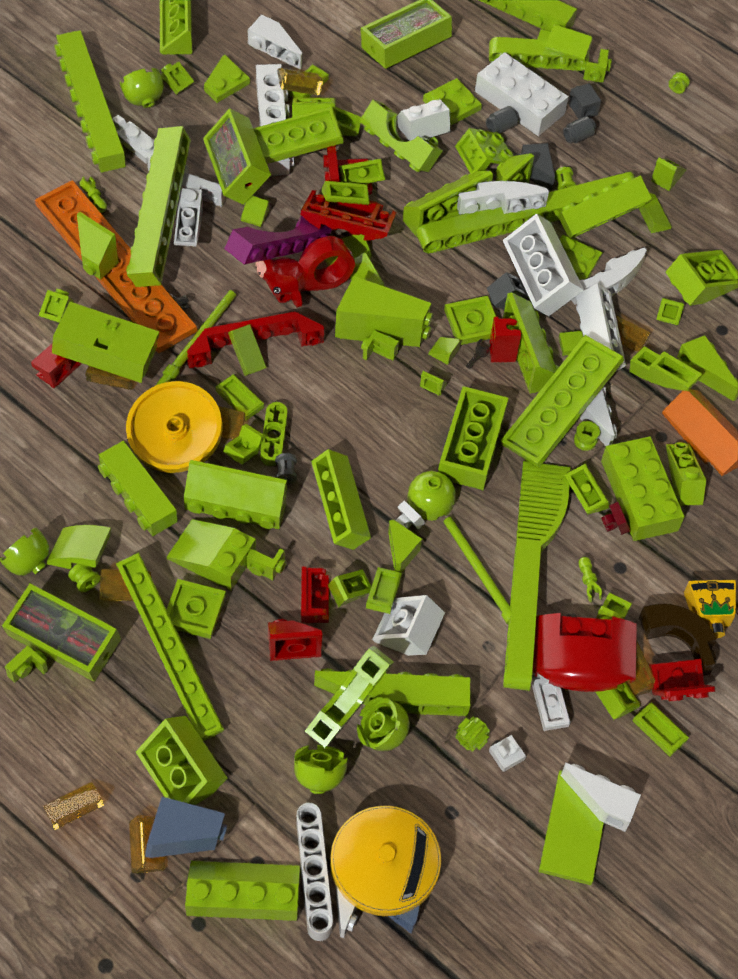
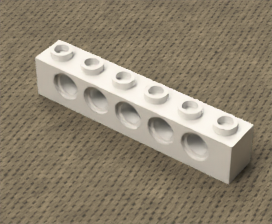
(272, 108)

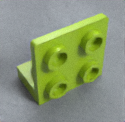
(481, 148)

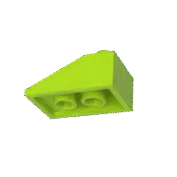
(703, 276)
(213, 552)

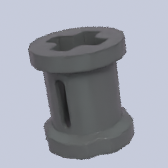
(290, 465)

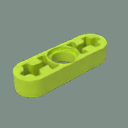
(269, 425)

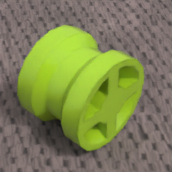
(583, 440)
(84, 577)

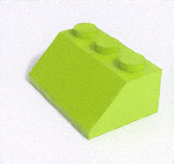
(181, 762)

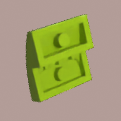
(79, 545)

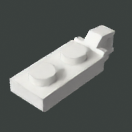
(133, 138)
(550, 704)

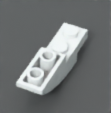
(210, 190)
(506, 194)
(617, 273)

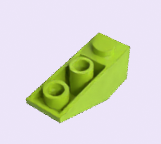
(702, 356)
(686, 474)

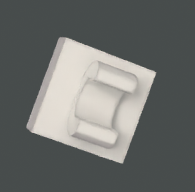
(409, 516)
(507, 753)

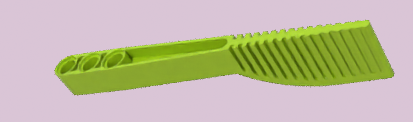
(540, 516)

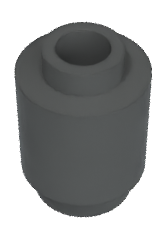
(502, 120)
(579, 130)

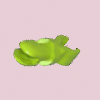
(93, 193)
(589, 578)

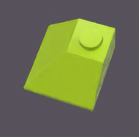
(515, 169)
(96, 246)

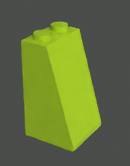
(379, 308)

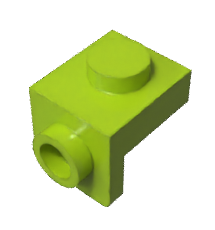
(597, 71)
(381, 344)
(245, 445)
(265, 566)
(614, 607)

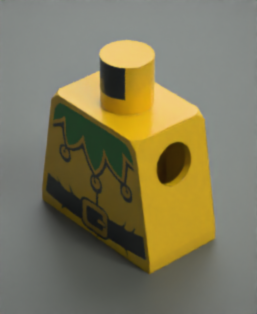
(713, 602)

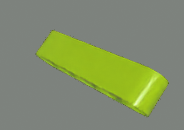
(533, 54)

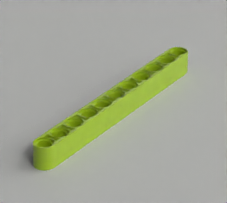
(492, 223)

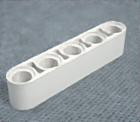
(314, 884)

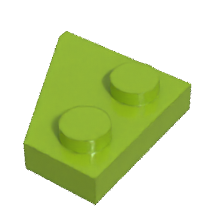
(225, 80)

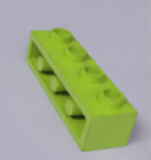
(604, 207)
(137, 488)
(340, 499)

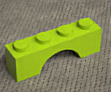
(381, 121)
(349, 696)

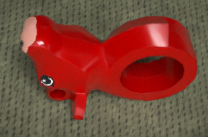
(290, 276)

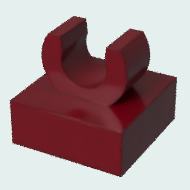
(615, 519)

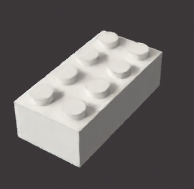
(513, 85)
(542, 265)

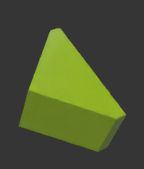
(667, 173)
(403, 545)
(349, 587)

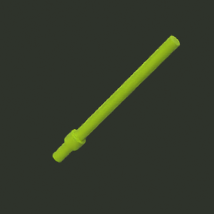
(172, 370)
(479, 568)

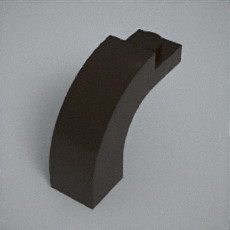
(683, 624)

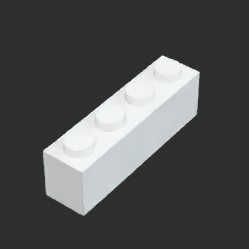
(599, 318)

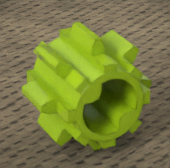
(472, 733)

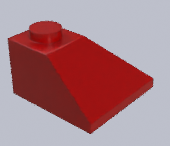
(293, 640)

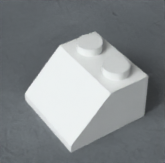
(424, 120)
(410, 625)

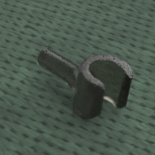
(181, 301)
(479, 352)

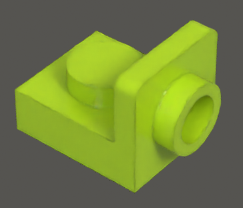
(176, 77)
(55, 305)
(23, 662)

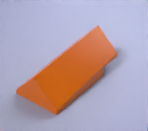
(705, 430)

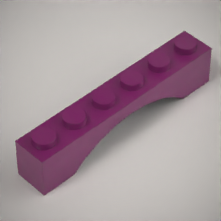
(255, 245)

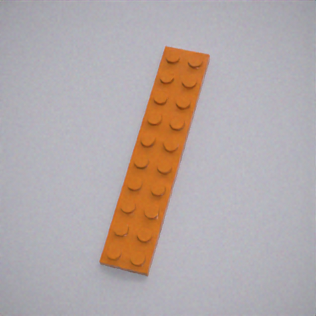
(143, 305)

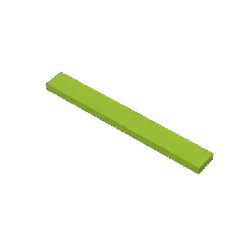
(170, 647)

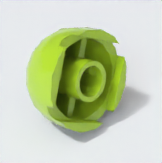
(142, 87)
(431, 495)
(27, 554)
(383, 724)
(320, 768)

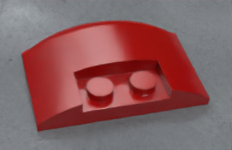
(354, 218)
(584, 652)

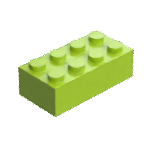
(473, 437)
(642, 488)

